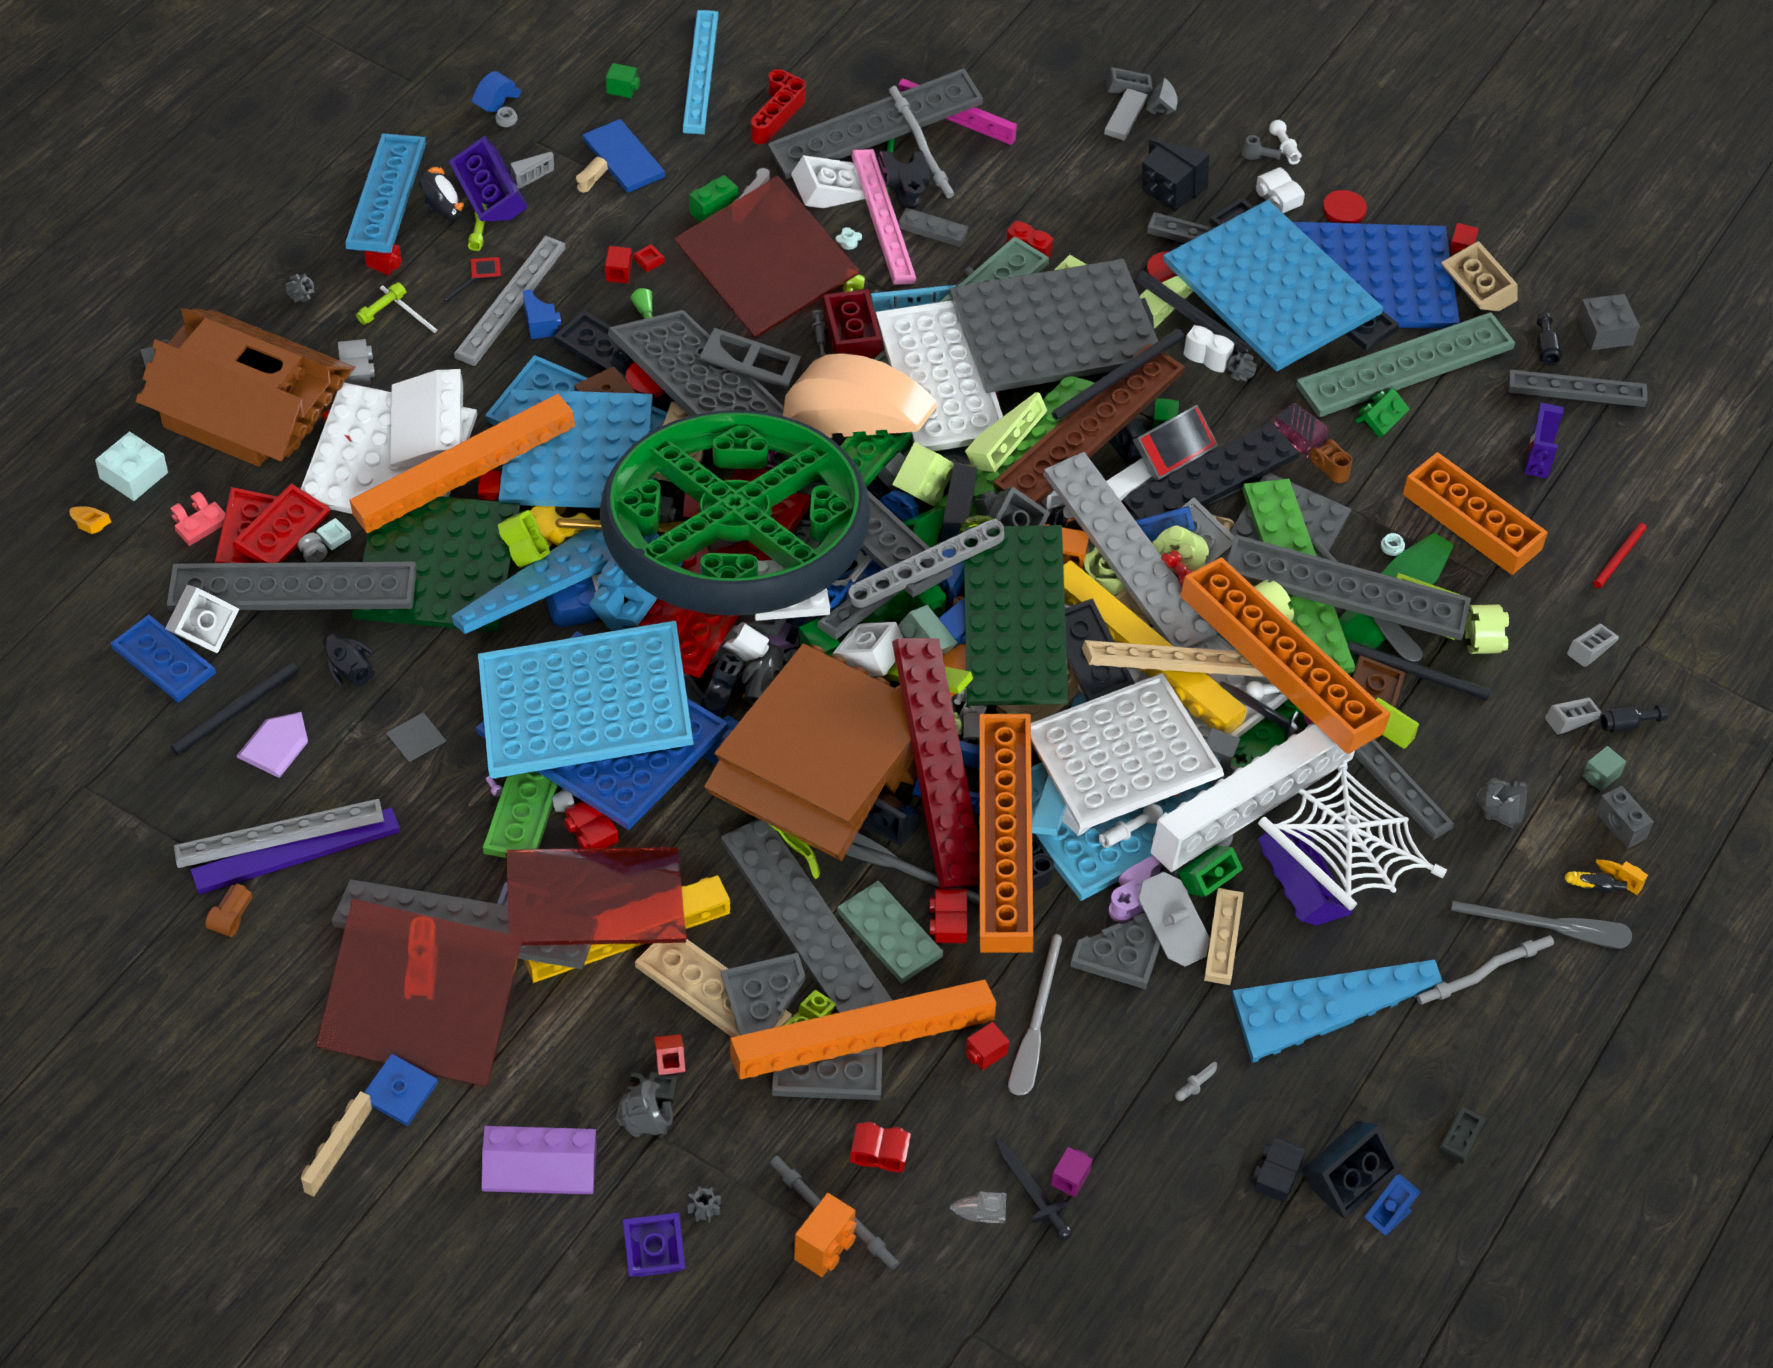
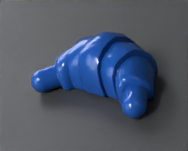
(901, 504)

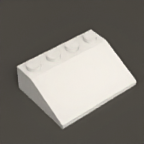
(426, 416)

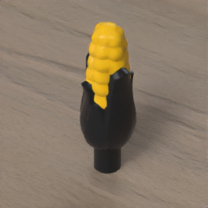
(1596, 881)

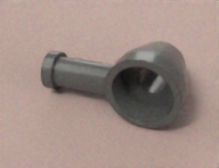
(1252, 149)

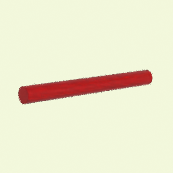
(1619, 555)

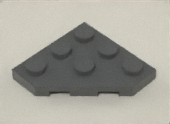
(1120, 952)
(762, 991)

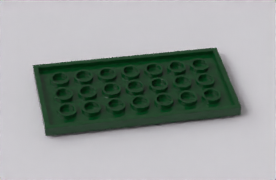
(1016, 619)

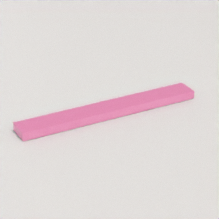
(883, 217)

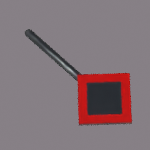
(481, 269)

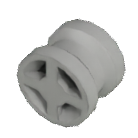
(312, 548)

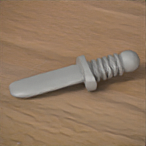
(1194, 1082)

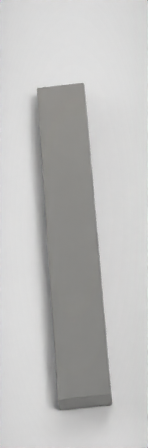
(509, 301)
(278, 833)

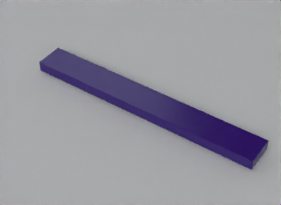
(270, 859)

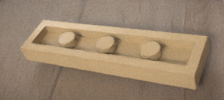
(1223, 936)
(341, 1136)

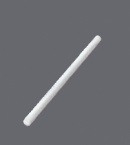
(412, 312)

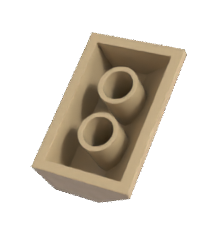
(1482, 278)

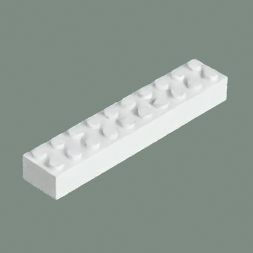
(1245, 796)

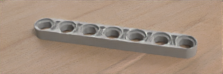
(918, 572)

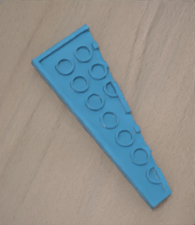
(564, 566)
(1300, 1009)

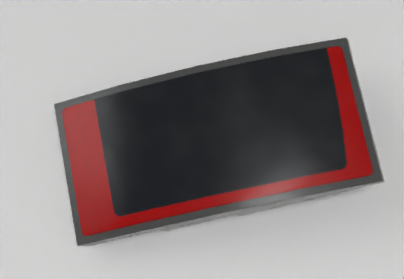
(1175, 443)

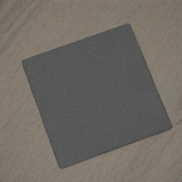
(416, 737)

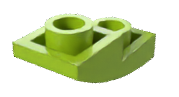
(814, 1006)

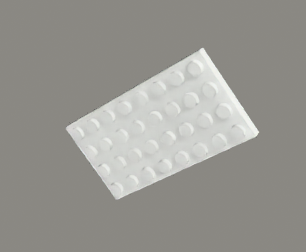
(934, 353)

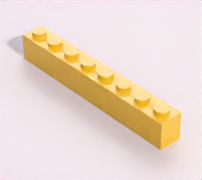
(701, 904)

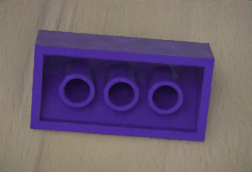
(488, 182)
(1310, 898)

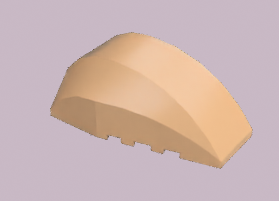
(857, 395)

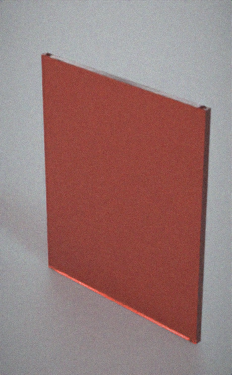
(766, 256)
(595, 896)
(419, 991)

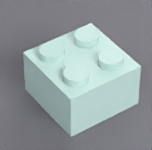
(131, 466)

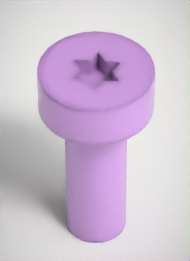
(496, 789)

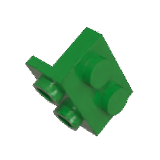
(1383, 411)

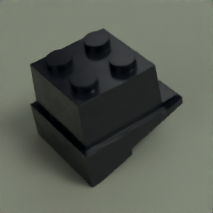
(1174, 173)

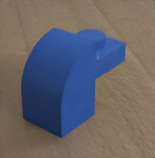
(493, 91)

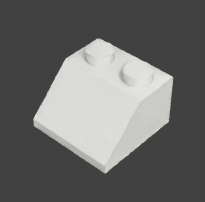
(202, 618)
(870, 647)

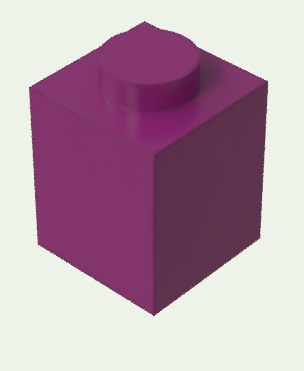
(1071, 1171)

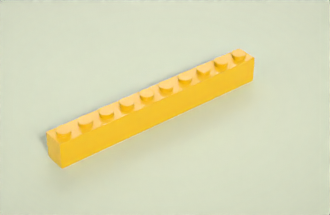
(1194, 689)

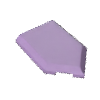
(276, 744)

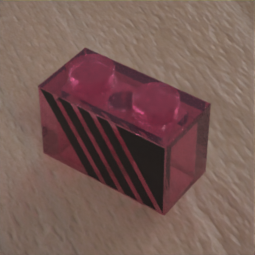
(1301, 429)

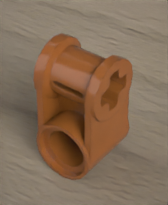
(1332, 461)

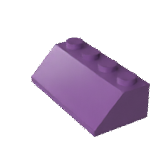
(539, 1160)

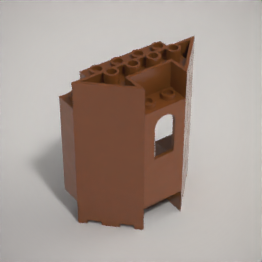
(232, 405)

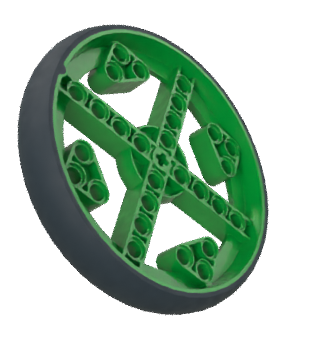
(734, 512)

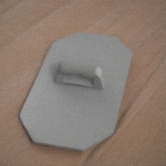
(1174, 919)

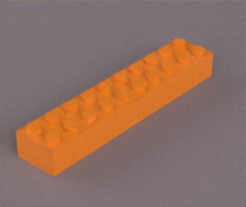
(1285, 655)
(1005, 834)

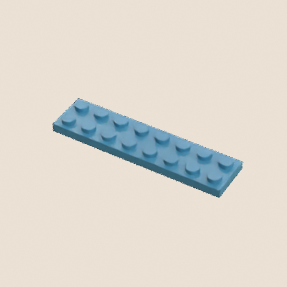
(386, 193)

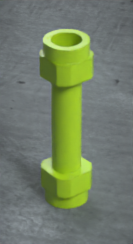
(476, 238)
(366, 314)

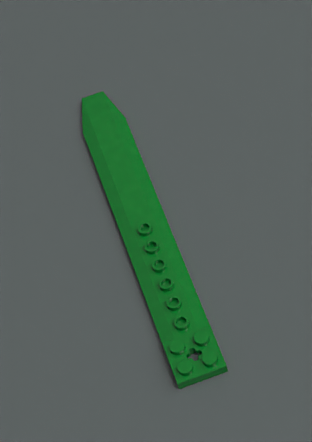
(1422, 562)

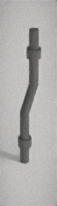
(794, 1180)

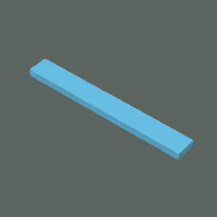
(700, 72)
(1051, 805)

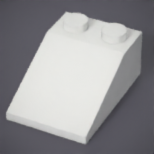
(826, 182)

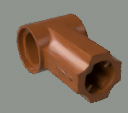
(227, 916)

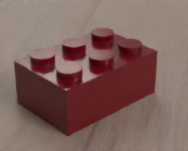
(852, 323)

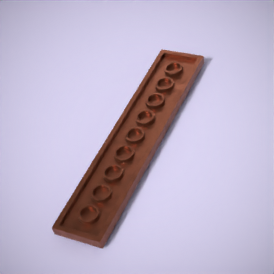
(1090, 425)

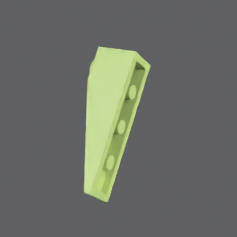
(1158, 307)
(1001, 438)

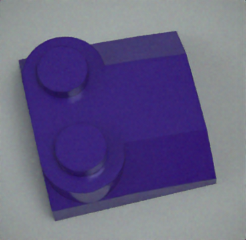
(654, 1245)

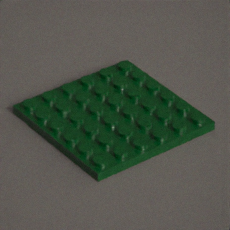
(455, 557)

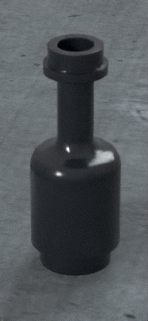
(1548, 341)
(1628, 717)

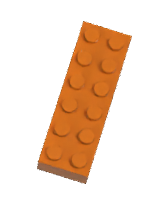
(1475, 513)

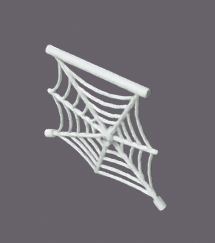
(1347, 829)

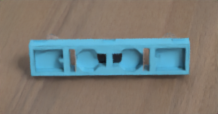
(907, 298)

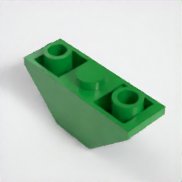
(927, 526)

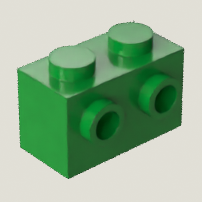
(712, 198)
(1210, 870)

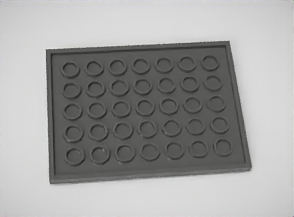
(1052, 324)

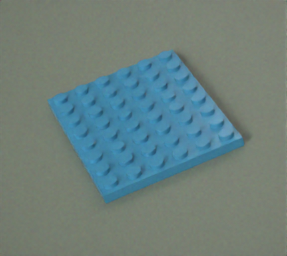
(1272, 285)

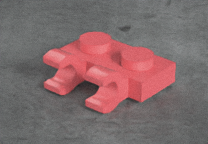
(200, 524)

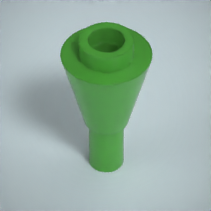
(643, 302)

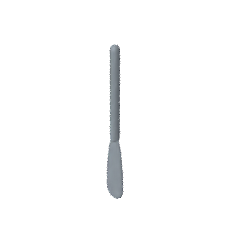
(1027, 1057)

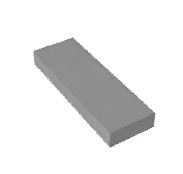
(1125, 114)

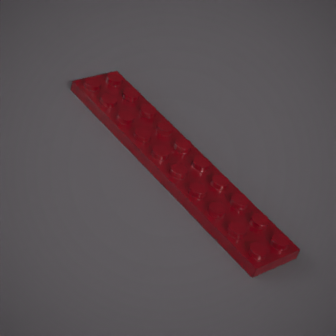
(938, 761)

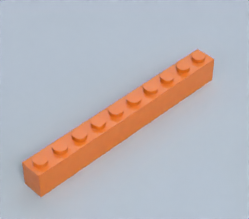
(462, 463)
(862, 1029)

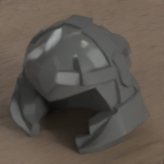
(1503, 800)
(640, 1112)

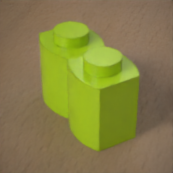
(523, 538)

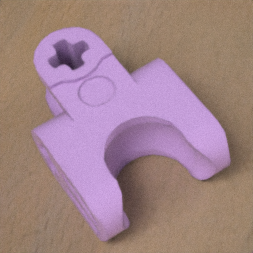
(1124, 899)

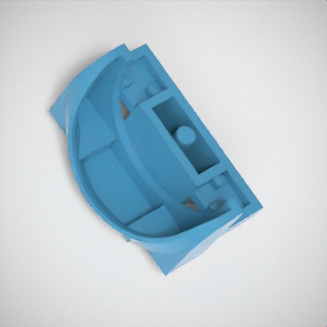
(609, 597)

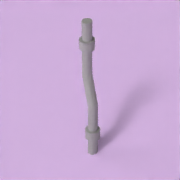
(939, 176)
(1445, 989)

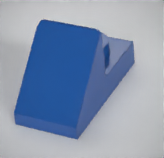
(1392, 1205)

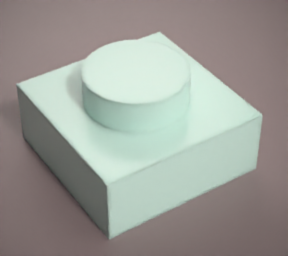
(333, 534)

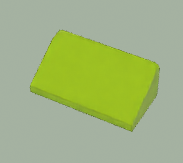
(1400, 727)

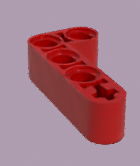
(787, 98)

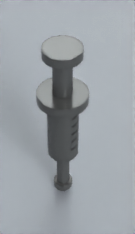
(819, 327)

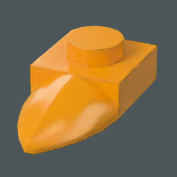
(89, 519)
(1633, 875)

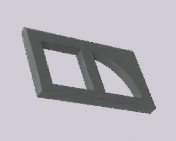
(714, 354)

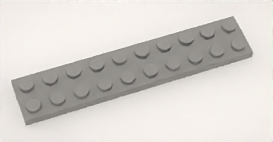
(1128, 551)

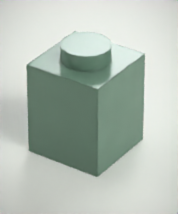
(1604, 768)

